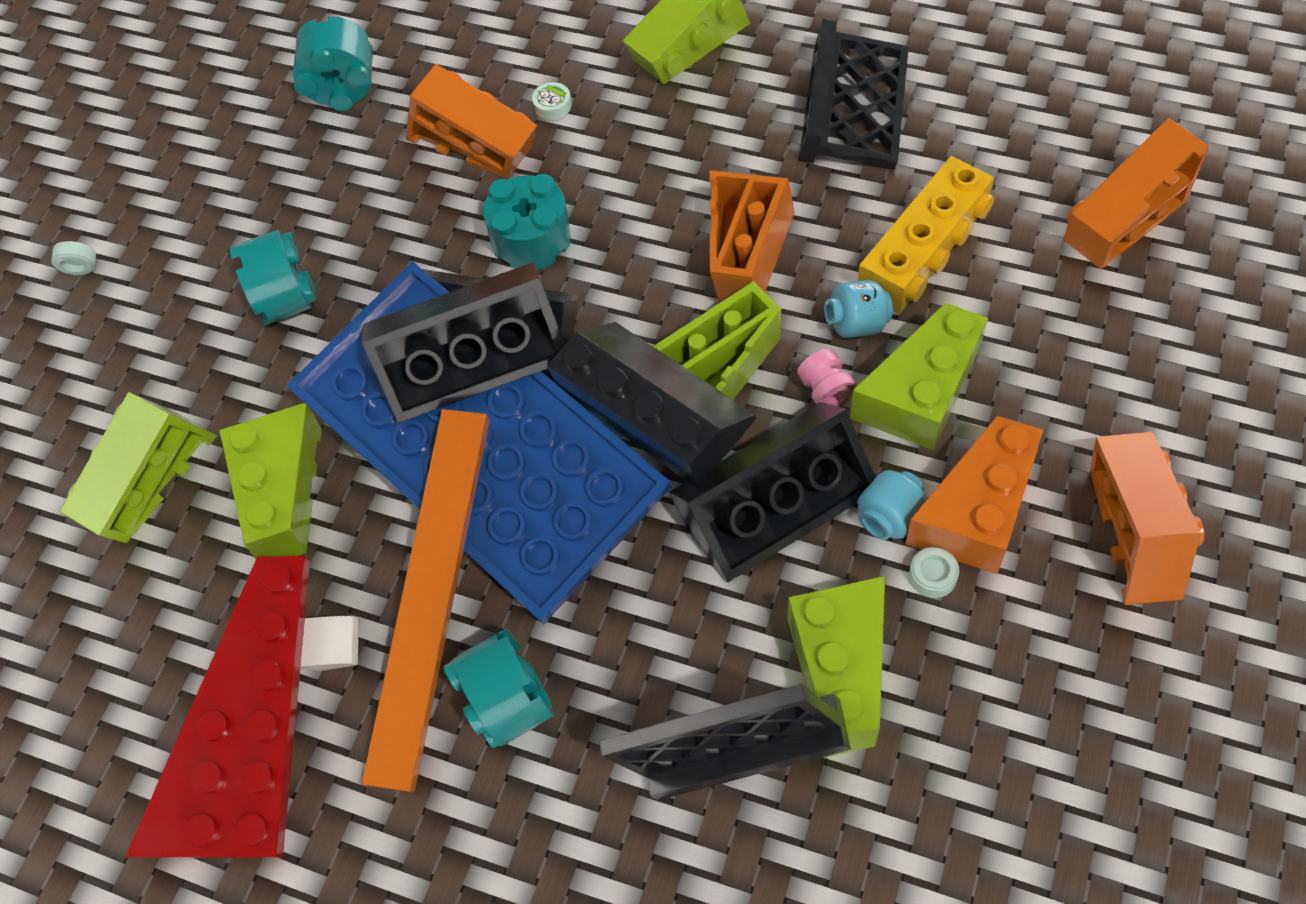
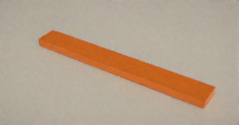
(426, 603)

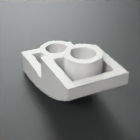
(330, 643)

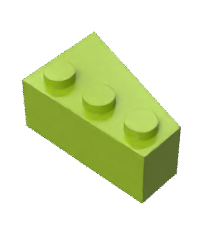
(682, 33)
(728, 340)
(922, 378)
(272, 479)
(841, 651)

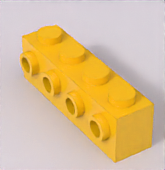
(928, 231)

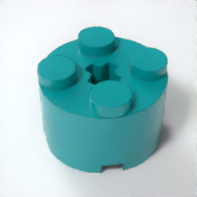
(333, 62)
(527, 220)
(273, 276)
(501, 689)

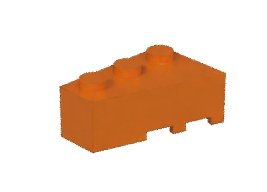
(469, 123)
(1137, 194)
(746, 229)
(980, 497)

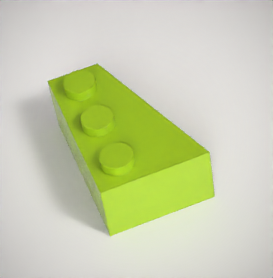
(131, 467)

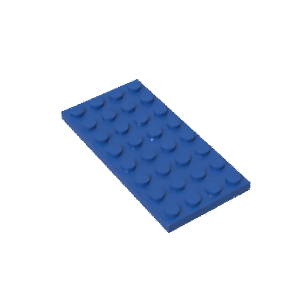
(551, 476)

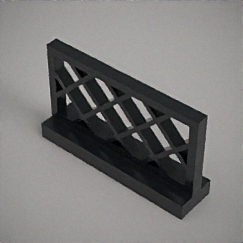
(821, 98)
(732, 741)

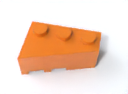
(1148, 514)

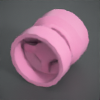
(824, 375)

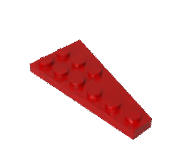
(233, 757)

